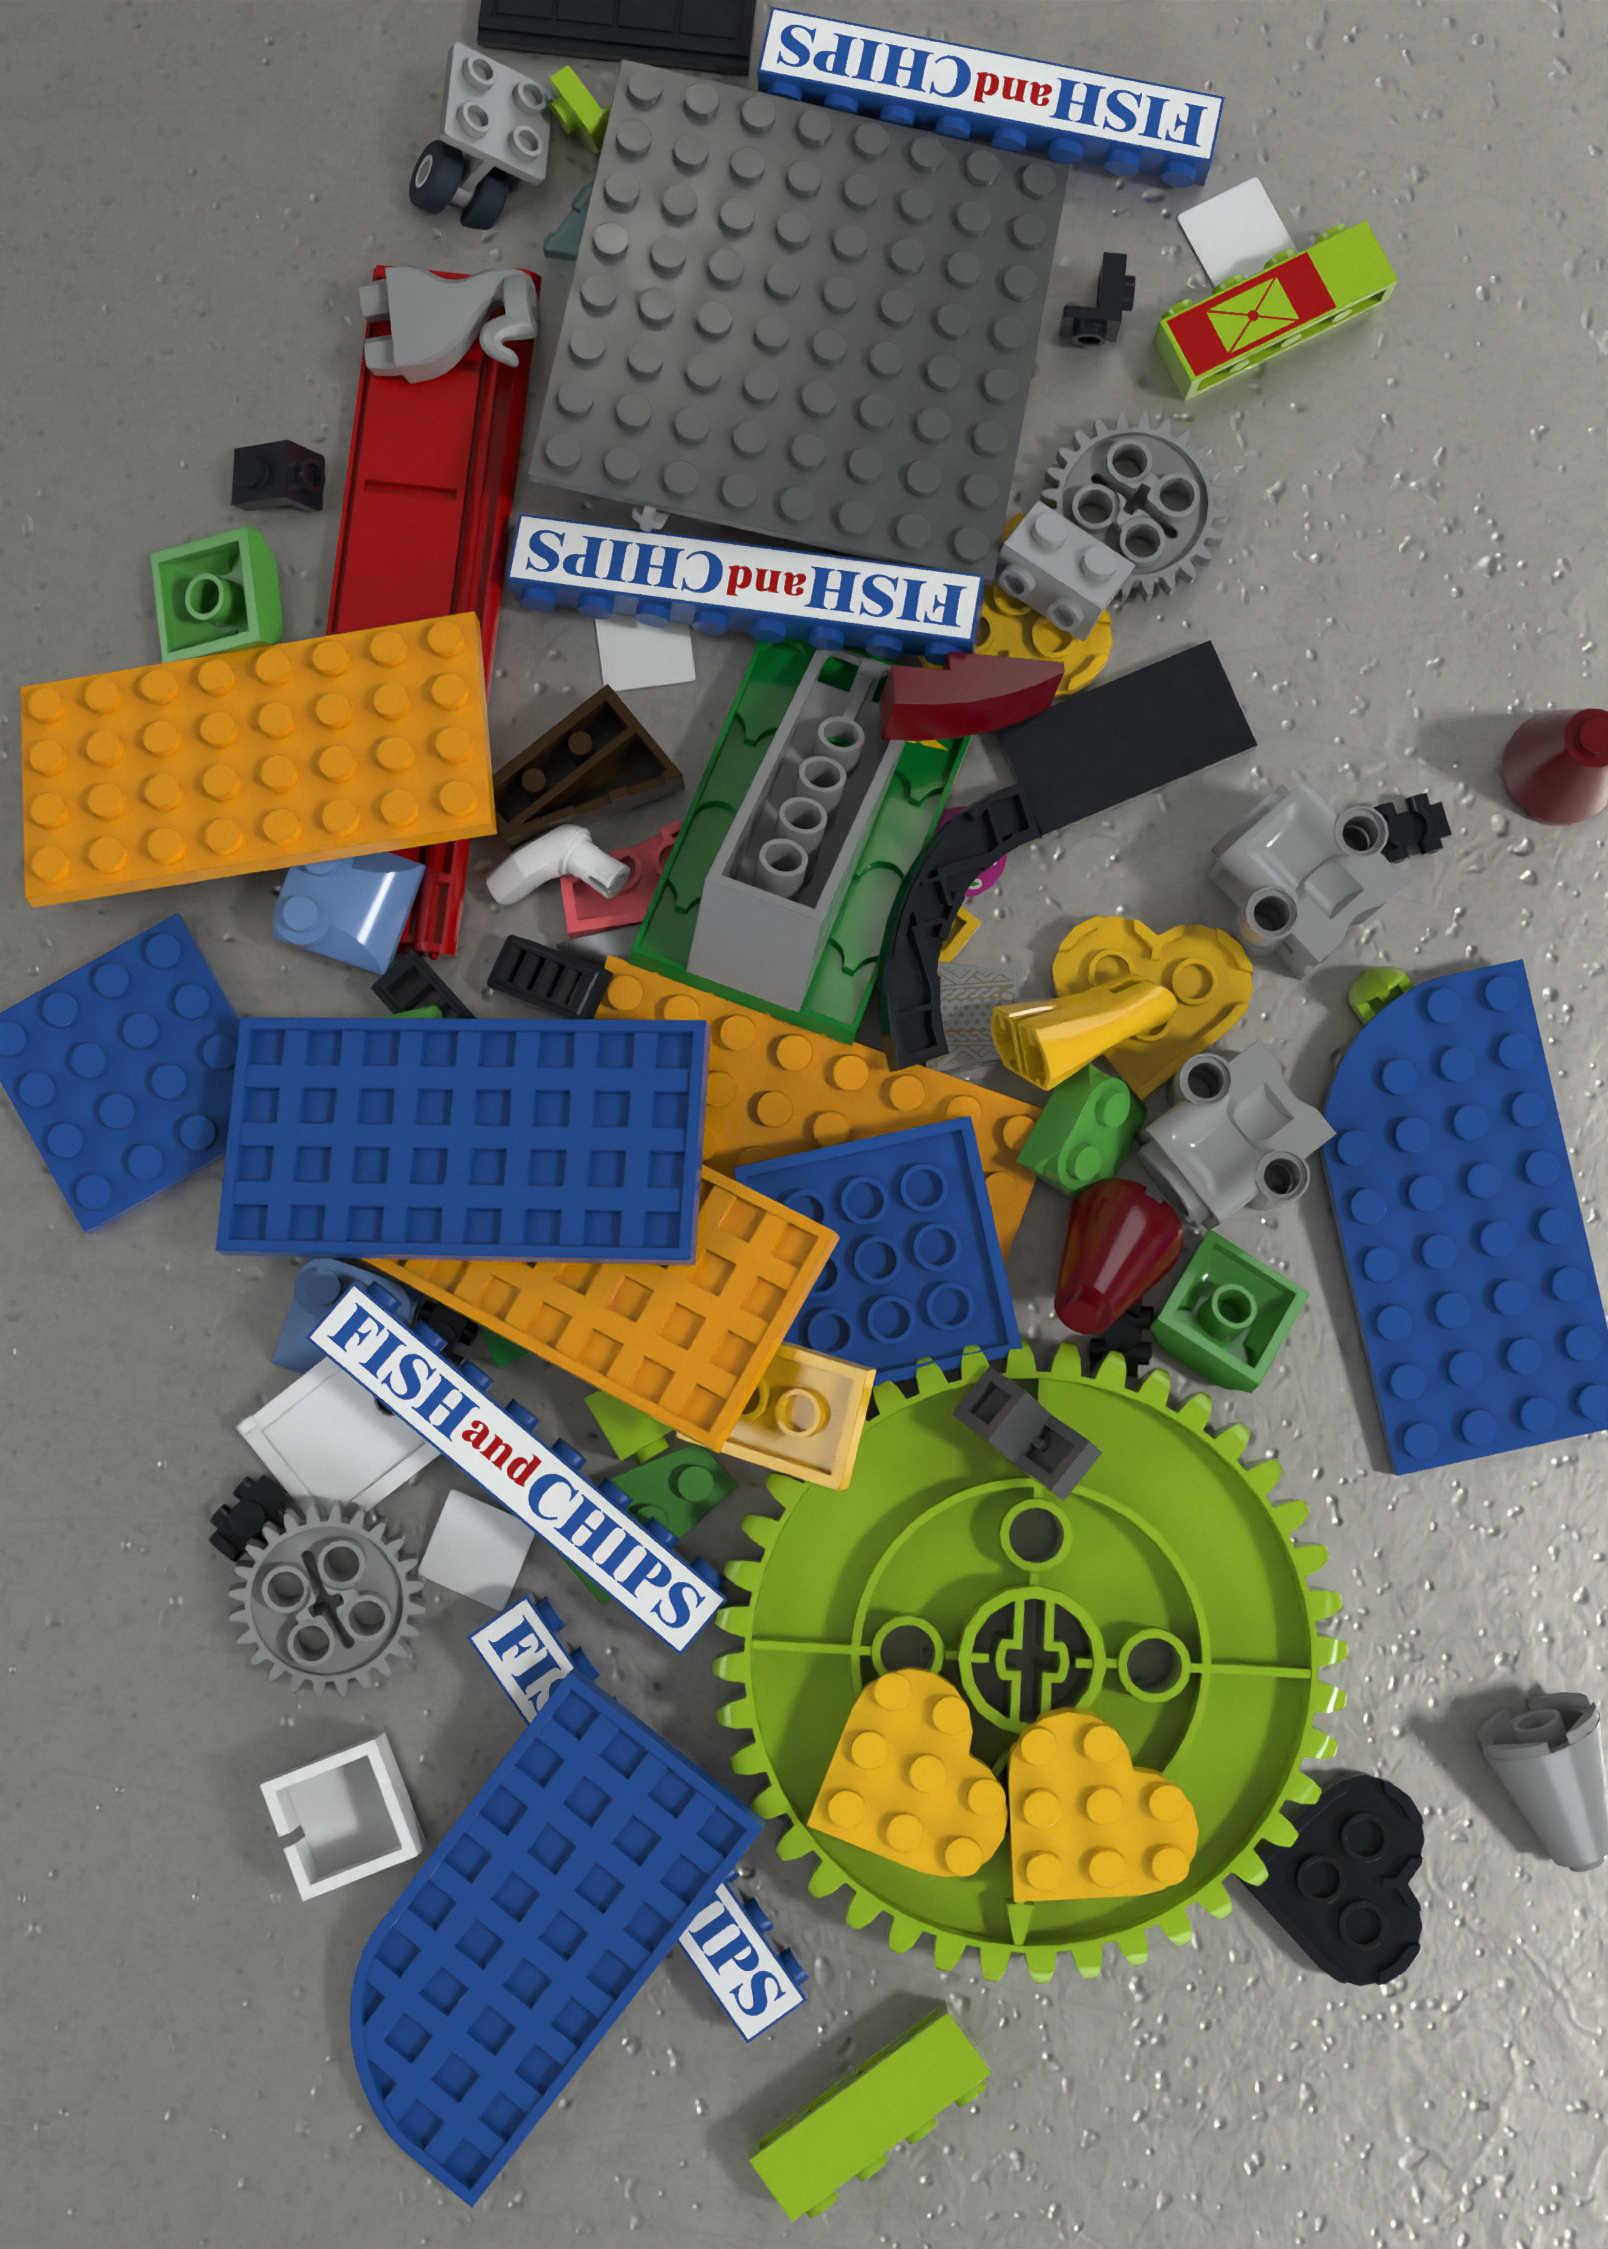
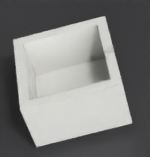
(350, 1814)

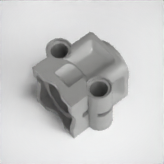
(1302, 876)
(1215, 1149)

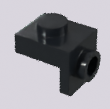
(1114, 294)
(278, 476)

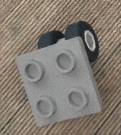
(501, 127)

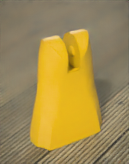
(1062, 1035)

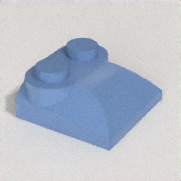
(349, 908)
(316, 1291)

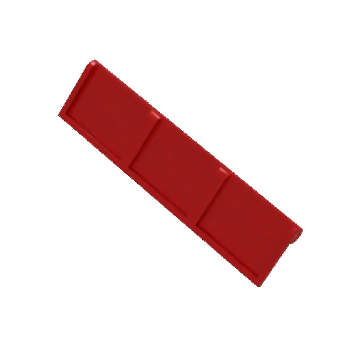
(431, 539)

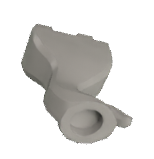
(441, 317)

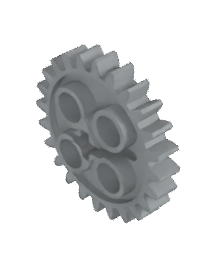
(1165, 467)
(277, 1618)

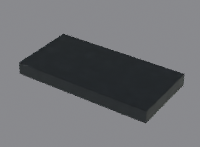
(1127, 739)

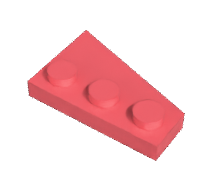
(591, 913)

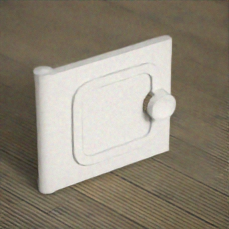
(334, 1442)

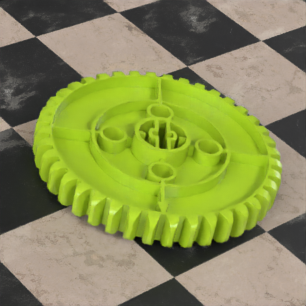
(1148, 1546)

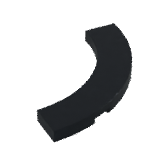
(925, 913)

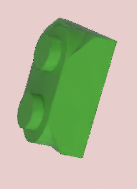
(217, 595)
(1083, 1132)
(1227, 1315)

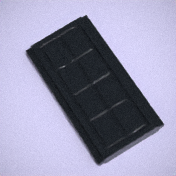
(655, 32)

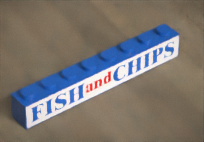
(992, 97)
(745, 589)
(518, 1465)
(729, 1935)

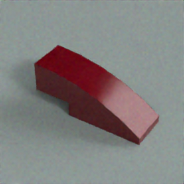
(965, 696)

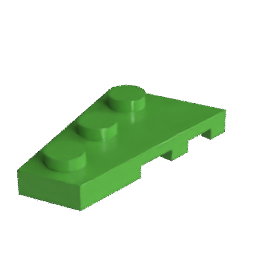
(674, 1490)

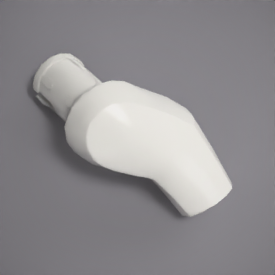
(552, 855)

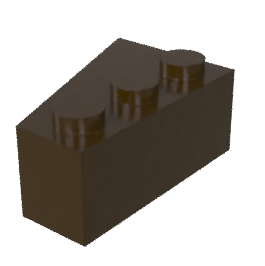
(582, 772)

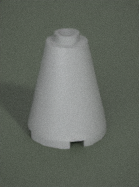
(1555, 1774)

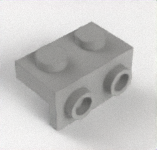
(1060, 570)

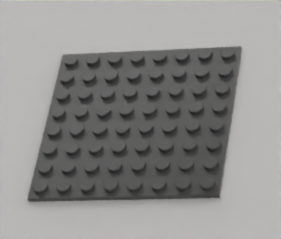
(801, 323)

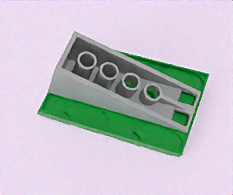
(797, 842)

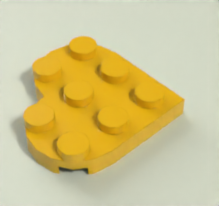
(1019, 631)
(1194, 962)
(908, 1779)
(1088, 1817)

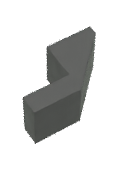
(1026, 1433)

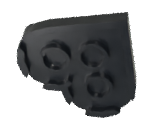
(1347, 1880)

